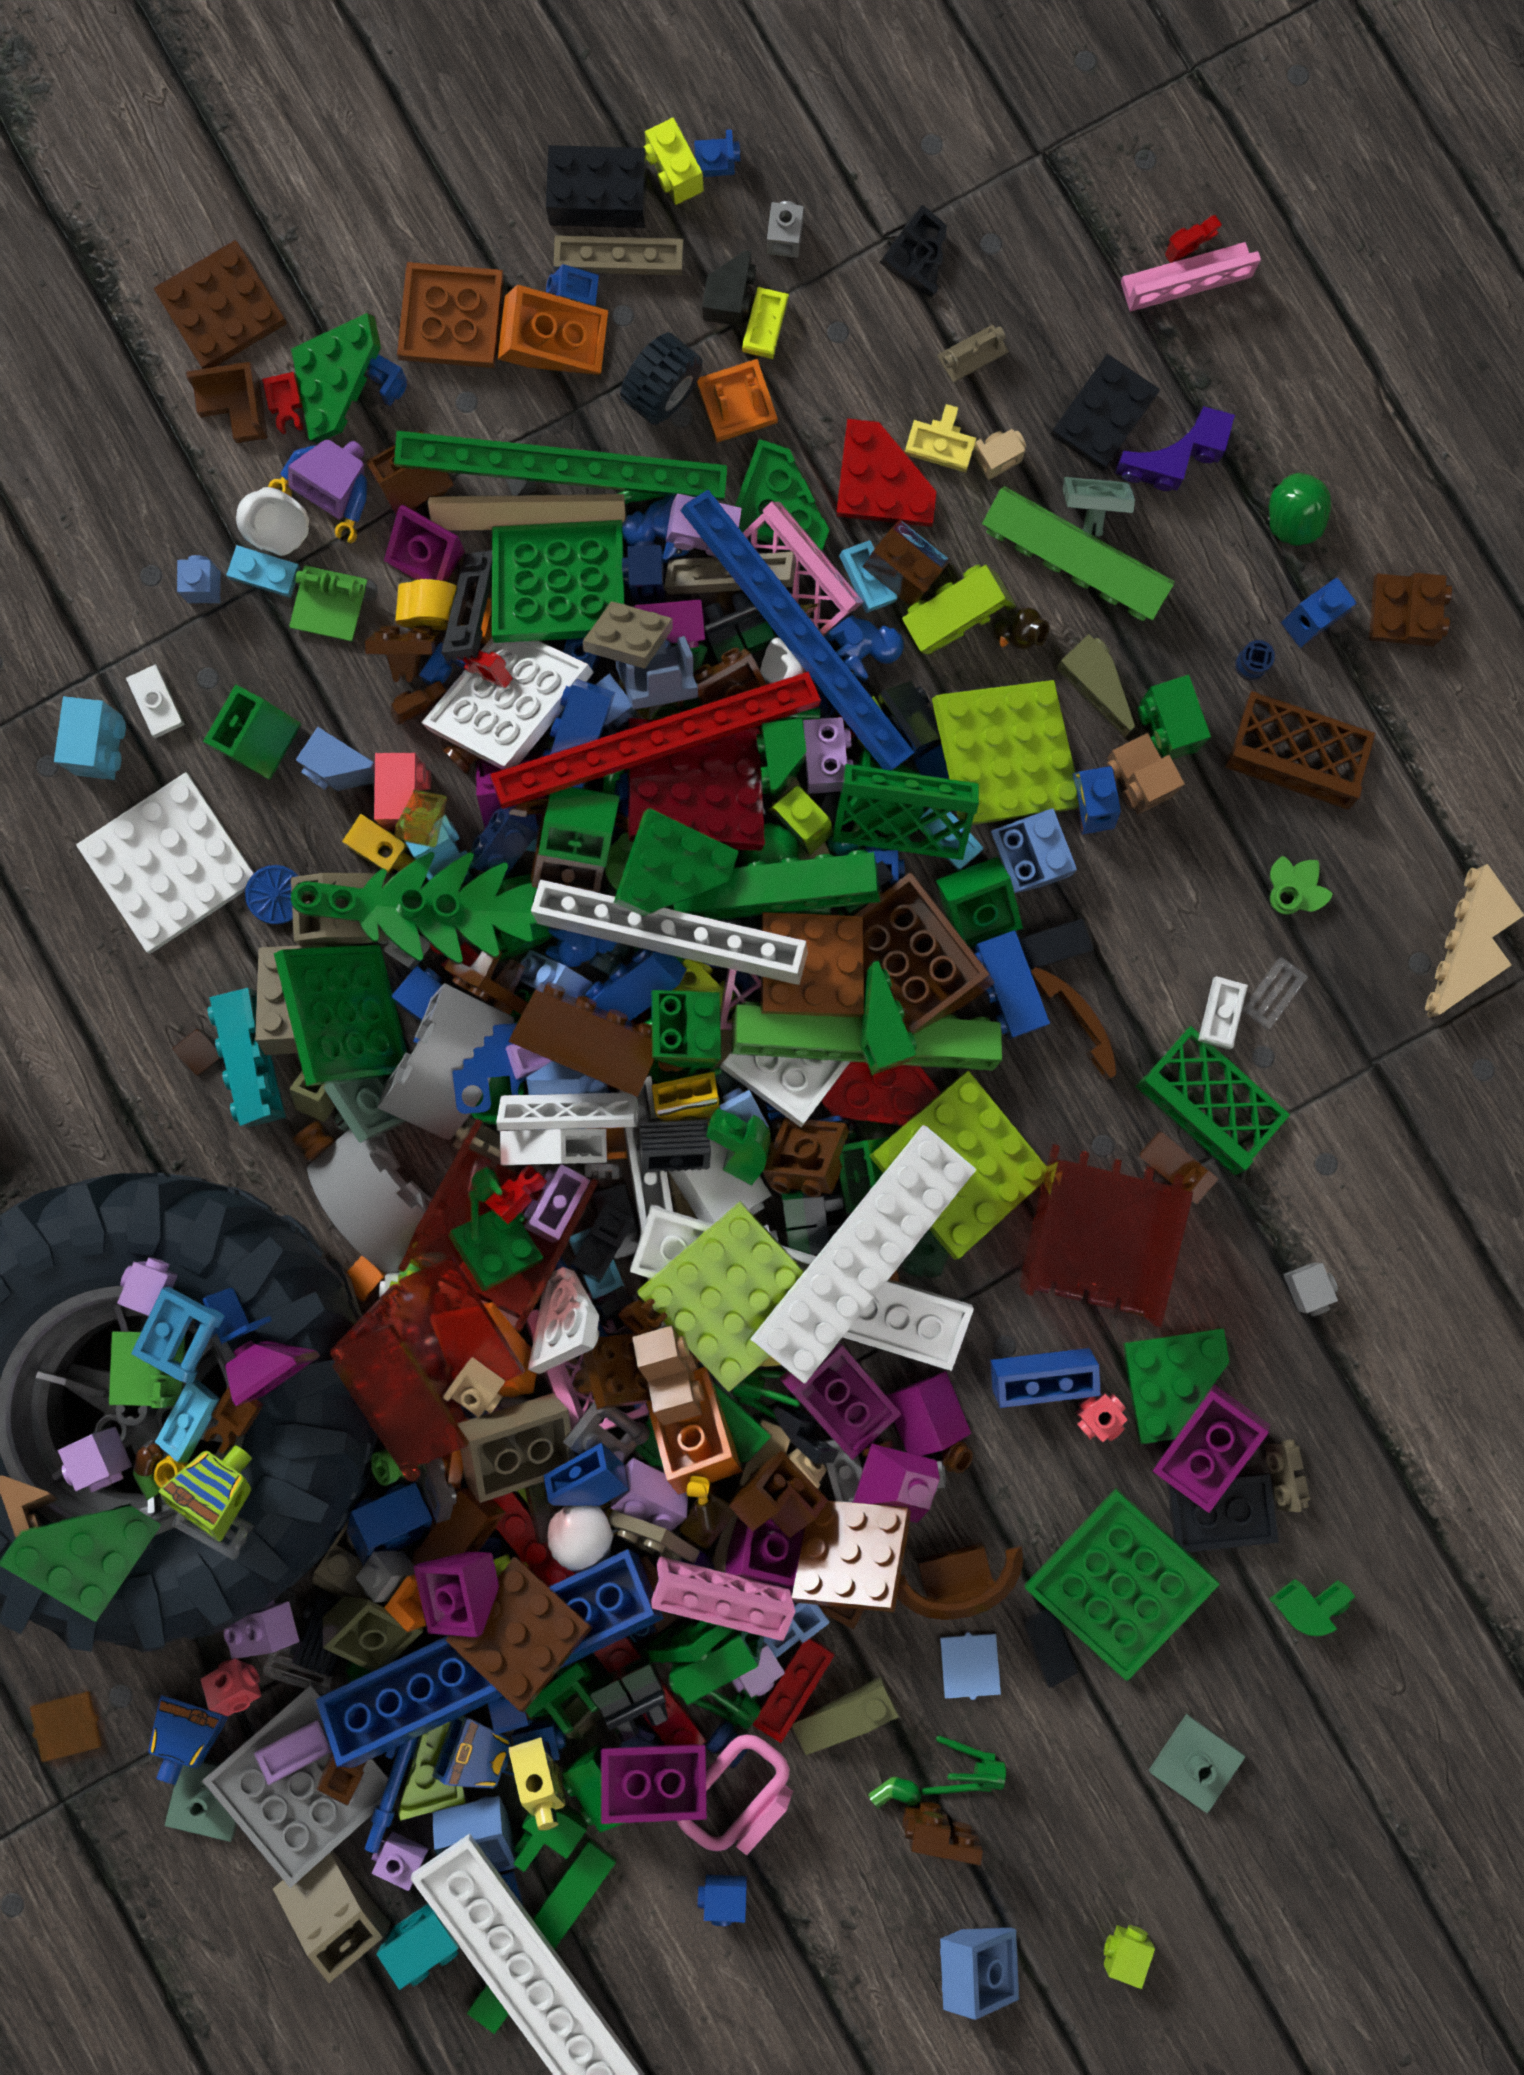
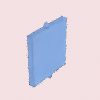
(970, 1665)

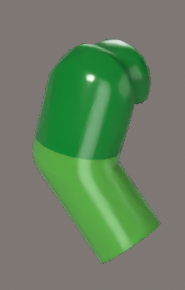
(897, 1789)

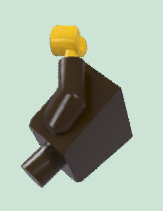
(708, 1510)

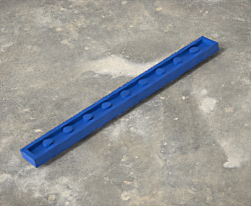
(796, 631)

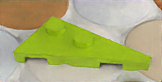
(422, 1790)

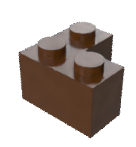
(779, 1493)

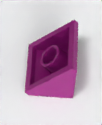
(422, 547)
(929, 1415)

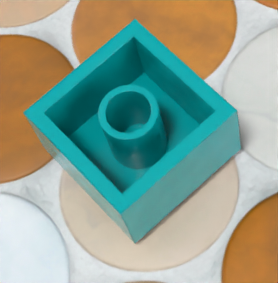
(416, 1947)

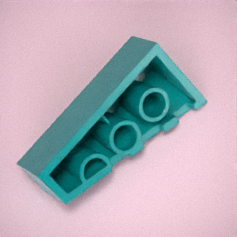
(248, 1070)

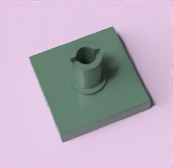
(1097, 498)
(358, 1106)
(1196, 1763)
(196, 1808)

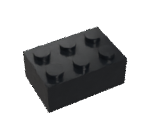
(596, 186)

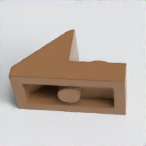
(20, 1501)

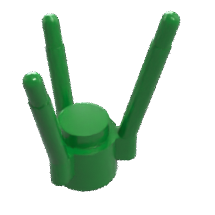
(484, 1184)
(753, 1387)
(739, 1710)
(986, 1776)

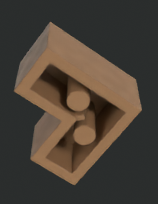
(1144, 774)
(670, 1374)

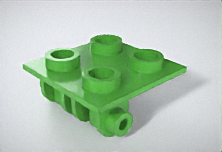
(327, 603)
(137, 1381)

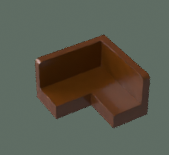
(233, 391)

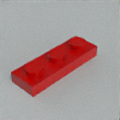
(793, 1689)

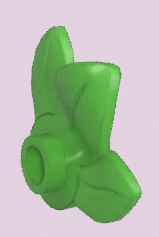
(1300, 884)

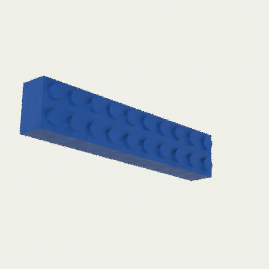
(441, 1685)

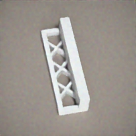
(568, 1111)

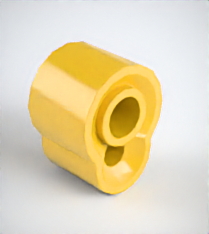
(424, 603)

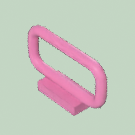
(763, 1810)

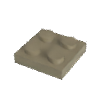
(627, 634)
(652, 1538)

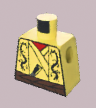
(538, 1781)

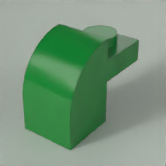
(745, 1144)
(1309, 1613)
(560, 1838)

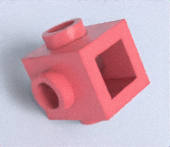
(1089, 1413)
(231, 1687)

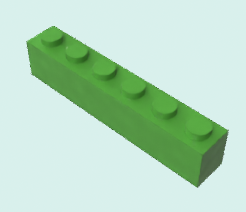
(1077, 553)

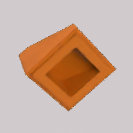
(365, 1278)

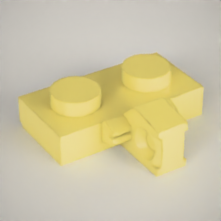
(941, 442)

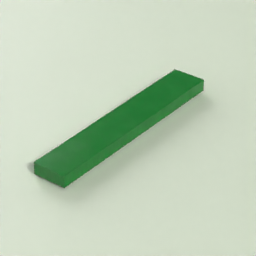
(554, 1918)

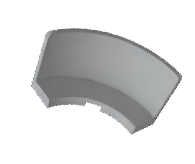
(423, 1081)
(368, 1198)

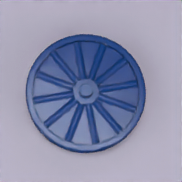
(270, 894)

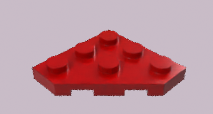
(881, 480)
(880, 1098)

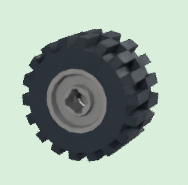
(661, 378)

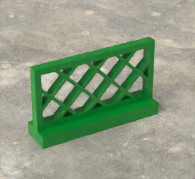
(909, 792)
(1194, 1121)

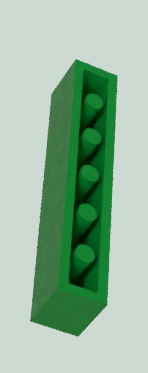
(790, 887)

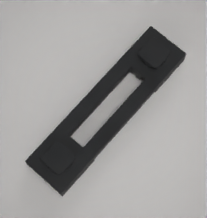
(466, 639)

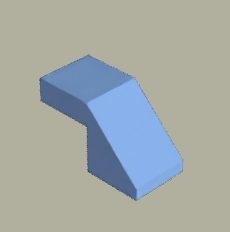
(805, 1623)

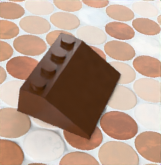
(922, 953)
(586, 1038)

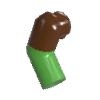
(144, 1469)

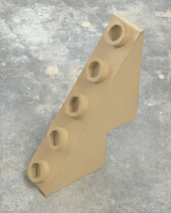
(1472, 952)

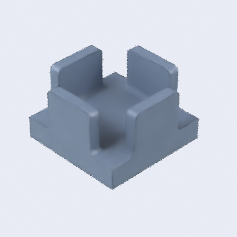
(664, 680)

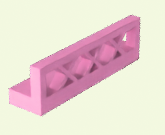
(1189, 276)
(722, 1599)

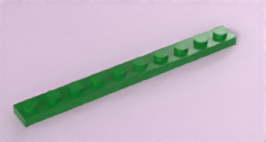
(558, 465)

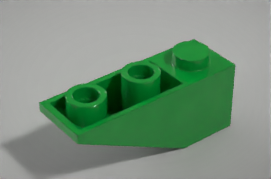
(882, 1028)

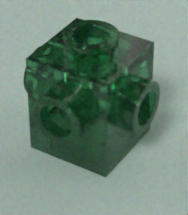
(926, 1257)

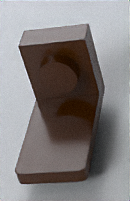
(1170, 1159)

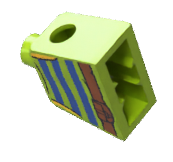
(802, 818)
(210, 1491)

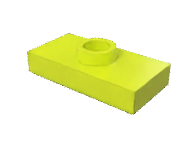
(765, 322)

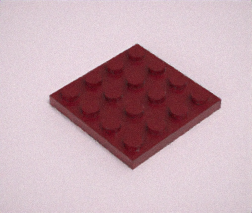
(705, 788)

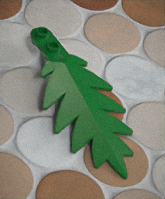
(434, 909)

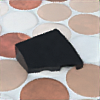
(918, 251)

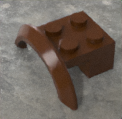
(560, 870)
(960, 1583)

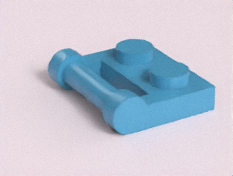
(166, 1330)

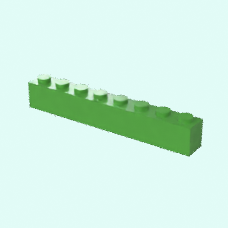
(942, 1044)

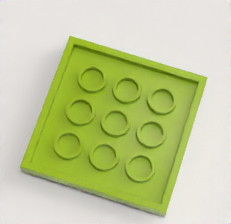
(1011, 746)
(987, 1140)
(724, 1292)

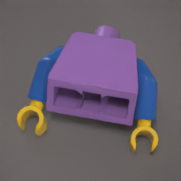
(330, 479)

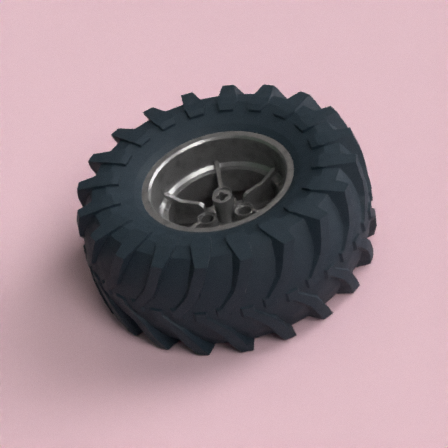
(306, 1445)

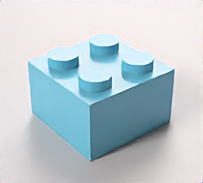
(89, 738)

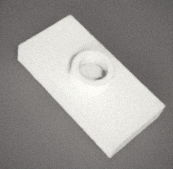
(155, 701)
(1223, 1012)

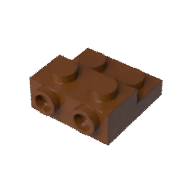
(1409, 609)
(731, 677)
(806, 1157)
(932, 1835)

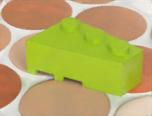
(957, 608)

